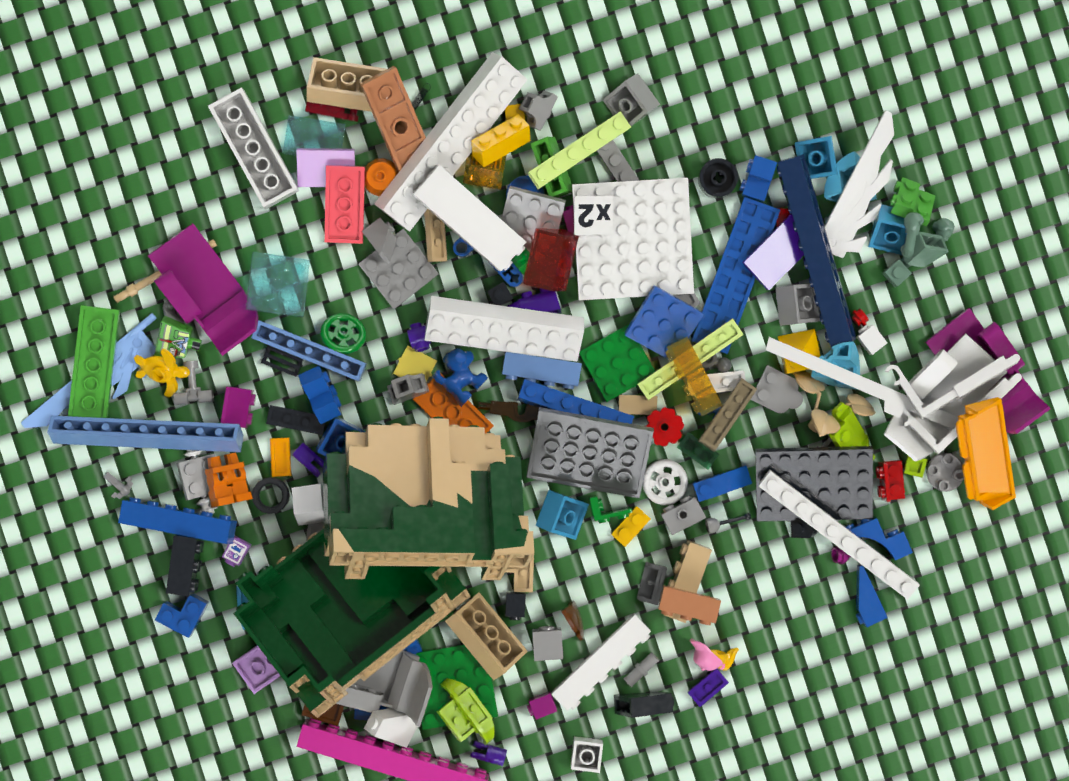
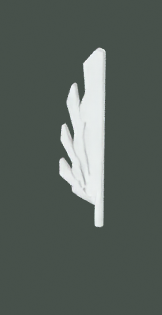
(861, 187)

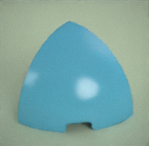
(836, 183)
(842, 355)

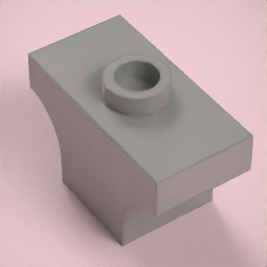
(538, 108)
(407, 388)

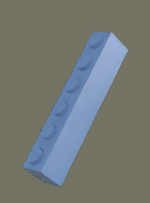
(309, 350)

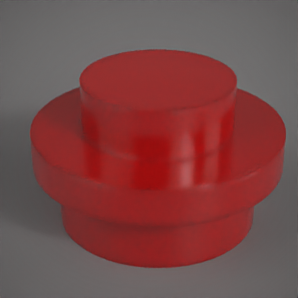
(859, 317)

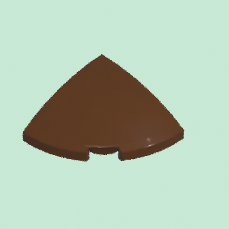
(574, 619)

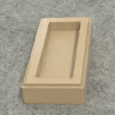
(637, 404)

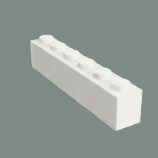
(600, 662)

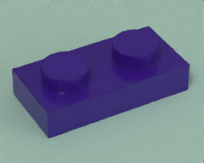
(708, 687)

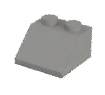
(632, 99)
(796, 304)

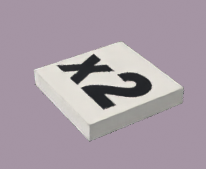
(593, 215)

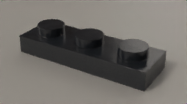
(294, 420)

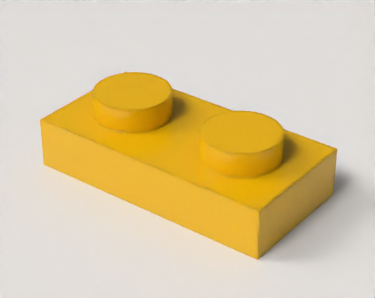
(630, 526)

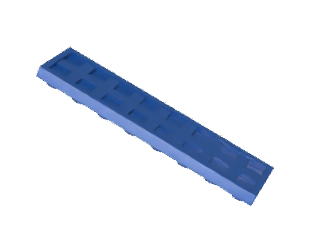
(733, 280)

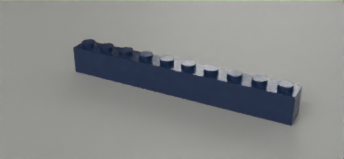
(816, 249)

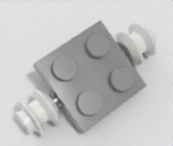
(194, 478)

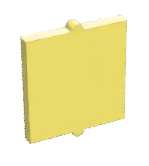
(415, 363)

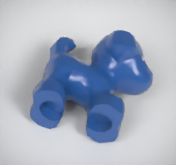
(458, 362)

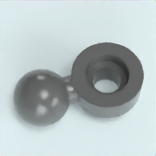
(723, 364)

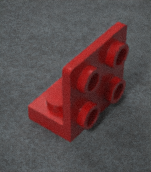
(891, 480)

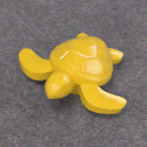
(162, 370)

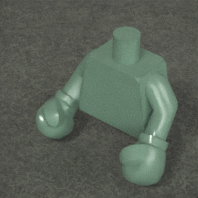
(924, 247)

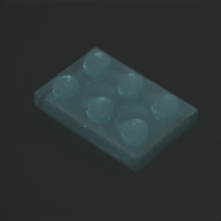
(312, 134)

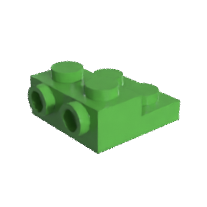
(911, 199)

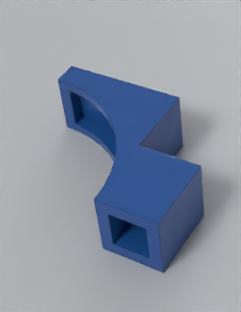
(894, 543)

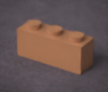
(689, 605)

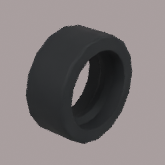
(256, 495)

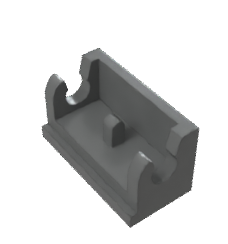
(651, 583)

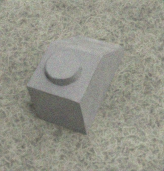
(381, 238)

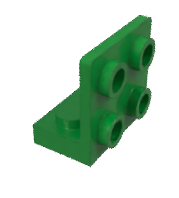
(597, 506)

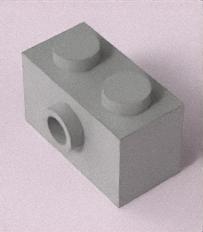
(682, 515)

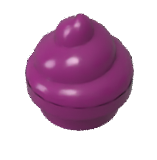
(839, 556)

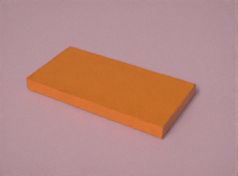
(443, 404)

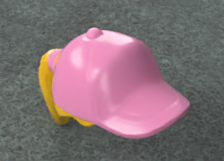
(712, 659)

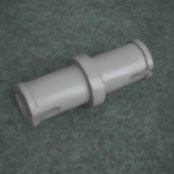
(641, 669)

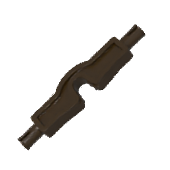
(511, 410)

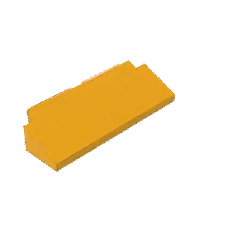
(985, 453)

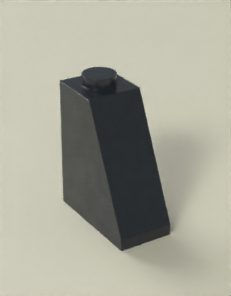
(643, 704)

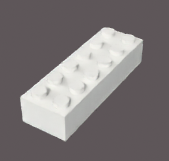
(253, 148)

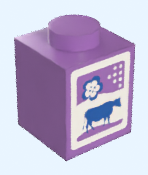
(236, 552)

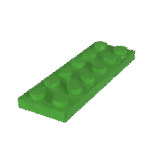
(93, 362)

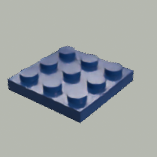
(662, 321)

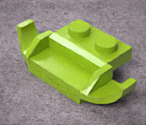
(850, 430)
(465, 713)

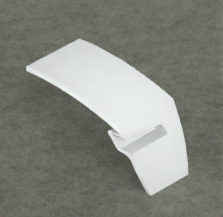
(932, 383)

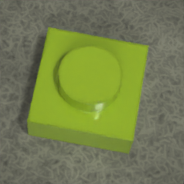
(915, 468)

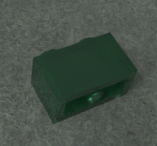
(697, 451)

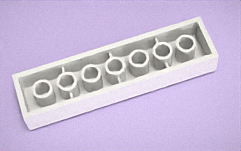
(504, 328)

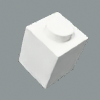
(871, 339)

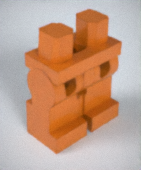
(230, 474)

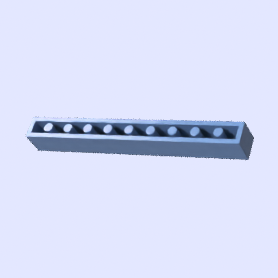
(145, 433)

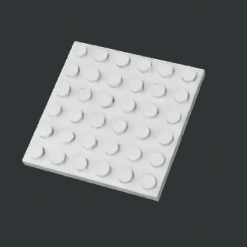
(647, 241)

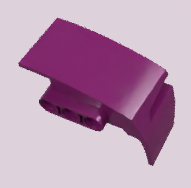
(1021, 403)

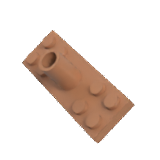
(394, 115)

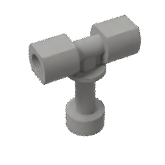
(193, 393)

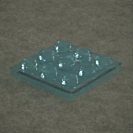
(277, 284)

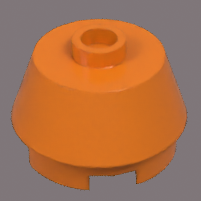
(379, 175)

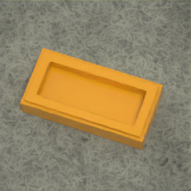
(280, 457)

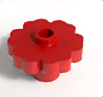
(674, 424)

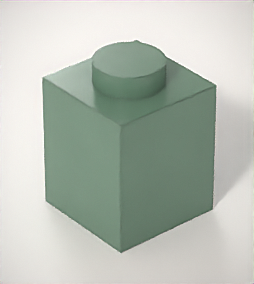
(896, 273)

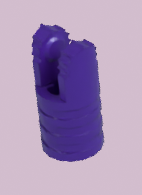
(306, 456)
(494, 754)

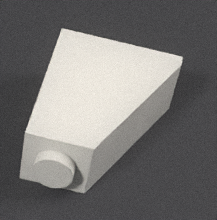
(391, 726)

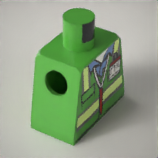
(175, 338)

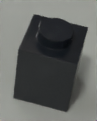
(500, 294)
(515, 605)

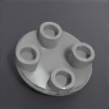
(945, 472)

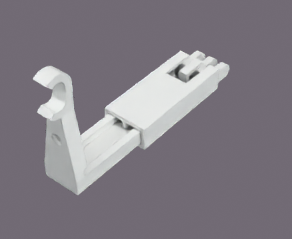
(959, 390)
(998, 390)

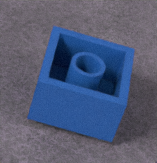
(334, 436)

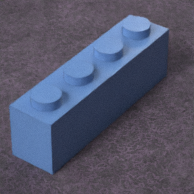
(541, 368)

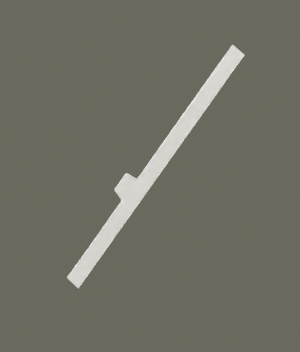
(894, 401)

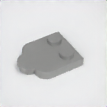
(777, 391)

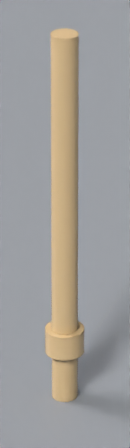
(133, 289)

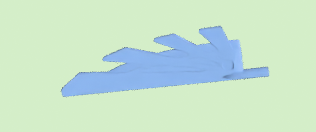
(127, 347)

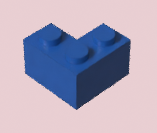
(759, 178)
(321, 394)
(185, 619)

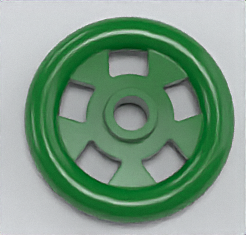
(343, 347)

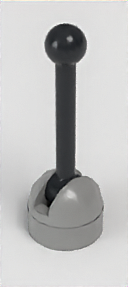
(713, 524)

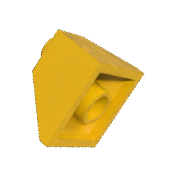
(804, 341)

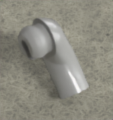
(169, 311)

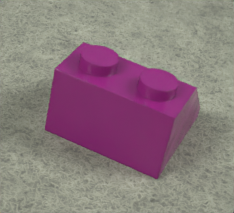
(238, 406)

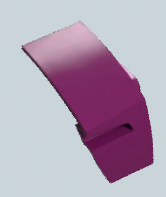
(203, 289)

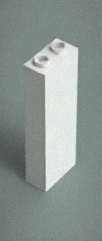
(469, 218)

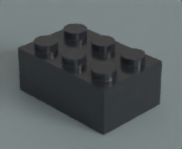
(184, 565)

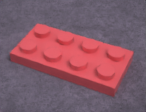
(344, 204)

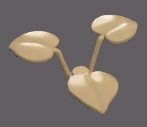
(821, 421)

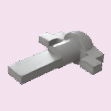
(124, 490)

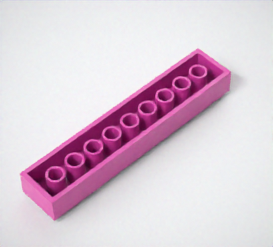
(382, 756)

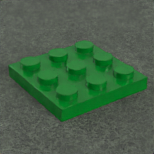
(616, 363)

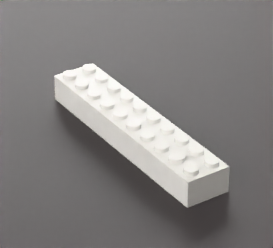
(451, 137)

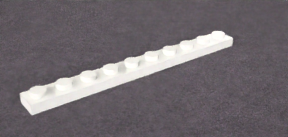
(838, 534)

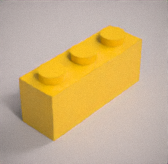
(500, 140)

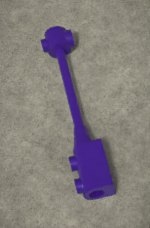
(544, 301)

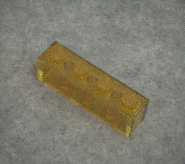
(694, 376)

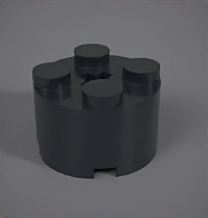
(723, 169)

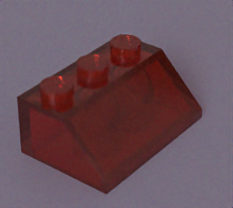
(550, 259)

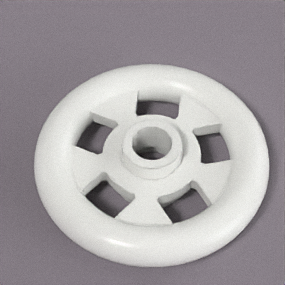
(679, 490)

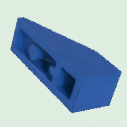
(721, 483)
(867, 602)

